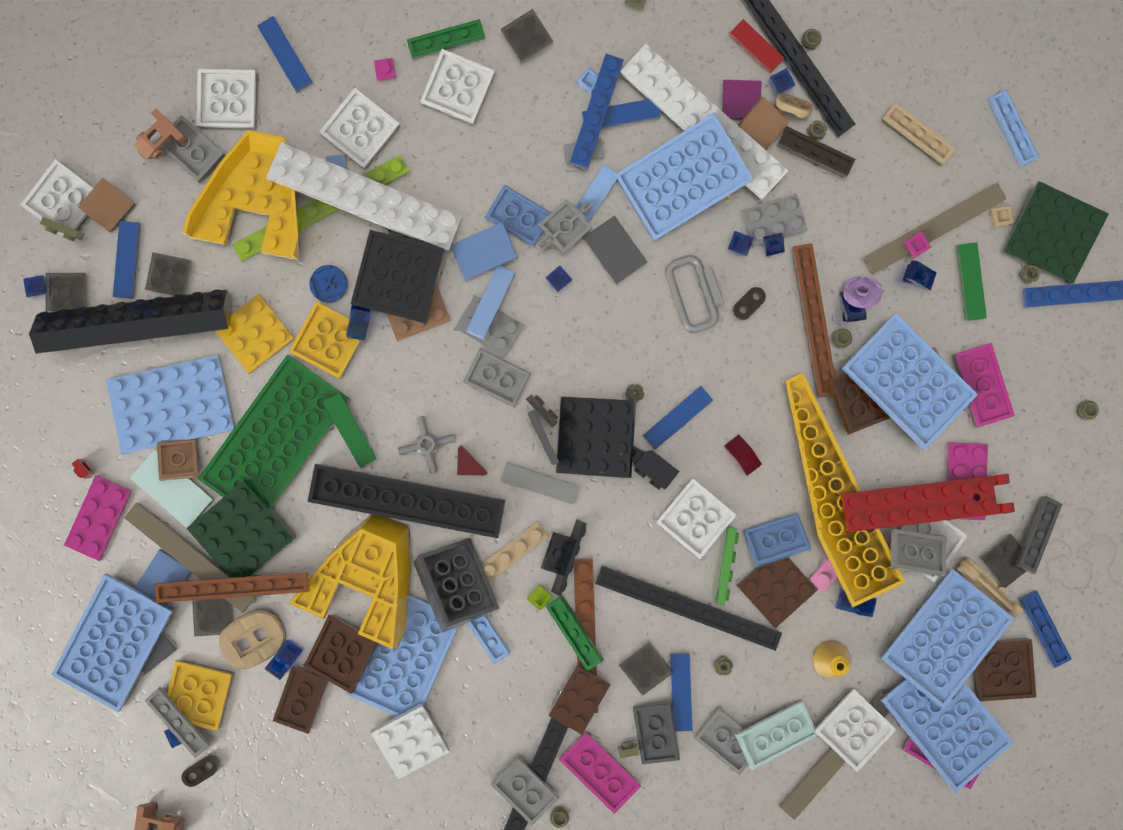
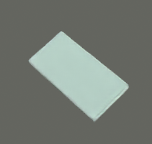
(179, 497)
(776, 734)

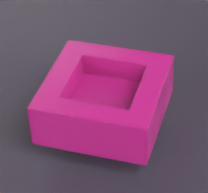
(385, 69)
(917, 244)

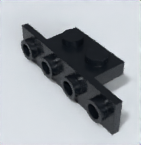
(561, 555)

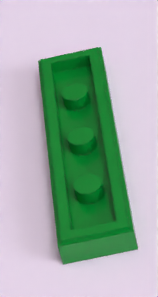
(446, 39)
(971, 281)
(349, 429)
(574, 633)

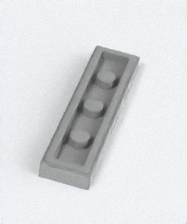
(539, 483)
(177, 722)

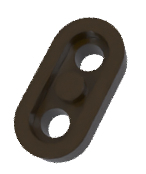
(749, 303)
(200, 770)

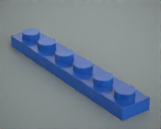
(596, 111)
(1073, 293)

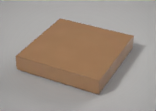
(763, 123)
(105, 204)
(177, 459)

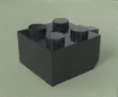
(654, 467)

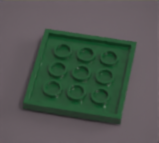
(1055, 232)
(241, 532)

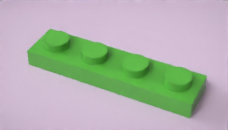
(727, 558)

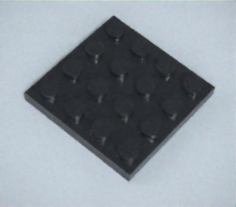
(397, 276)
(596, 437)

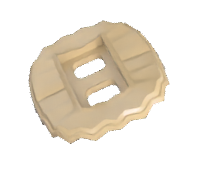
(259, 650)

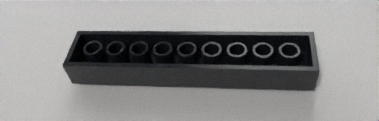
(131, 321)
(406, 500)

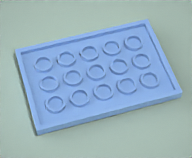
(684, 176)
(909, 381)
(170, 404)
(947, 638)
(112, 642)
(403, 676)
(953, 739)

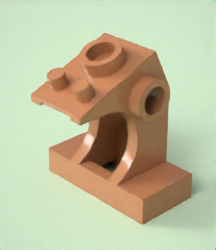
(166, 129)
(146, 818)

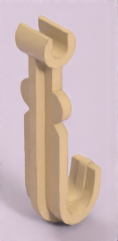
(988, 586)

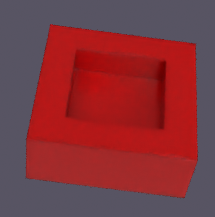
(82, 469)

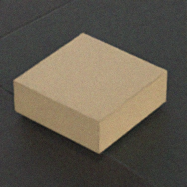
(1002, 216)

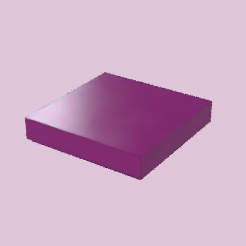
(739, 97)

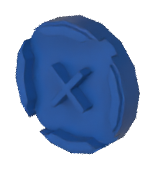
(328, 284)

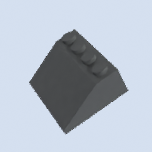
(455, 584)

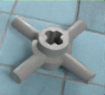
(423, 450)

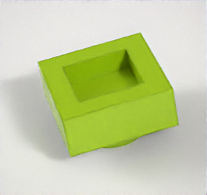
(540, 597)

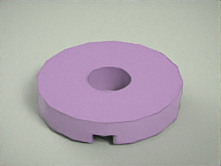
(862, 300)

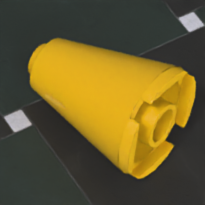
(832, 659)

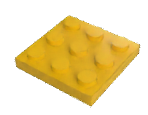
(255, 334)
(324, 341)
(200, 693)

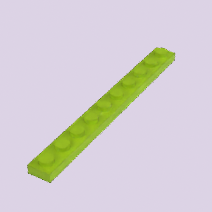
(319, 210)

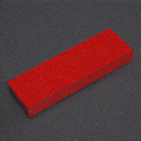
(756, 46)

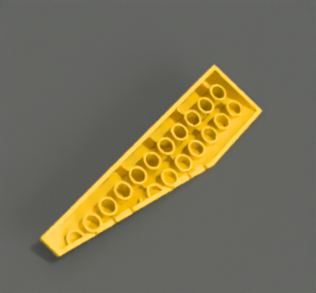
(857, 557)

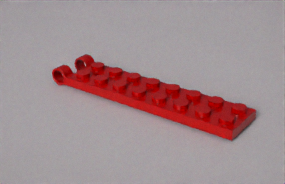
(923, 503)

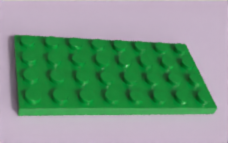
(274, 434)

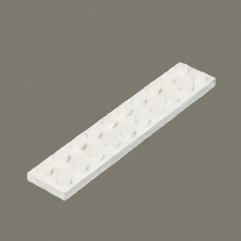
(689, 106)
(363, 197)

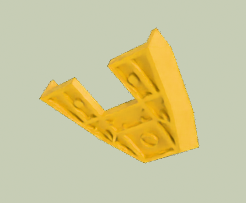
(243, 186)
(371, 561)

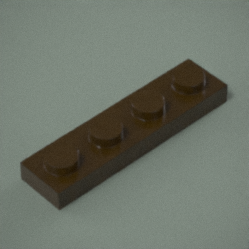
(816, 151)

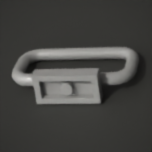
(709, 287)

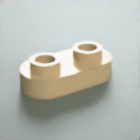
(793, 105)

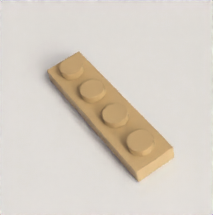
(919, 133)
(514, 551)

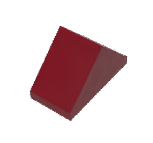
(743, 454)
(468, 464)

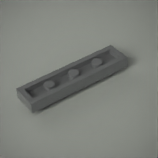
(1039, 534)

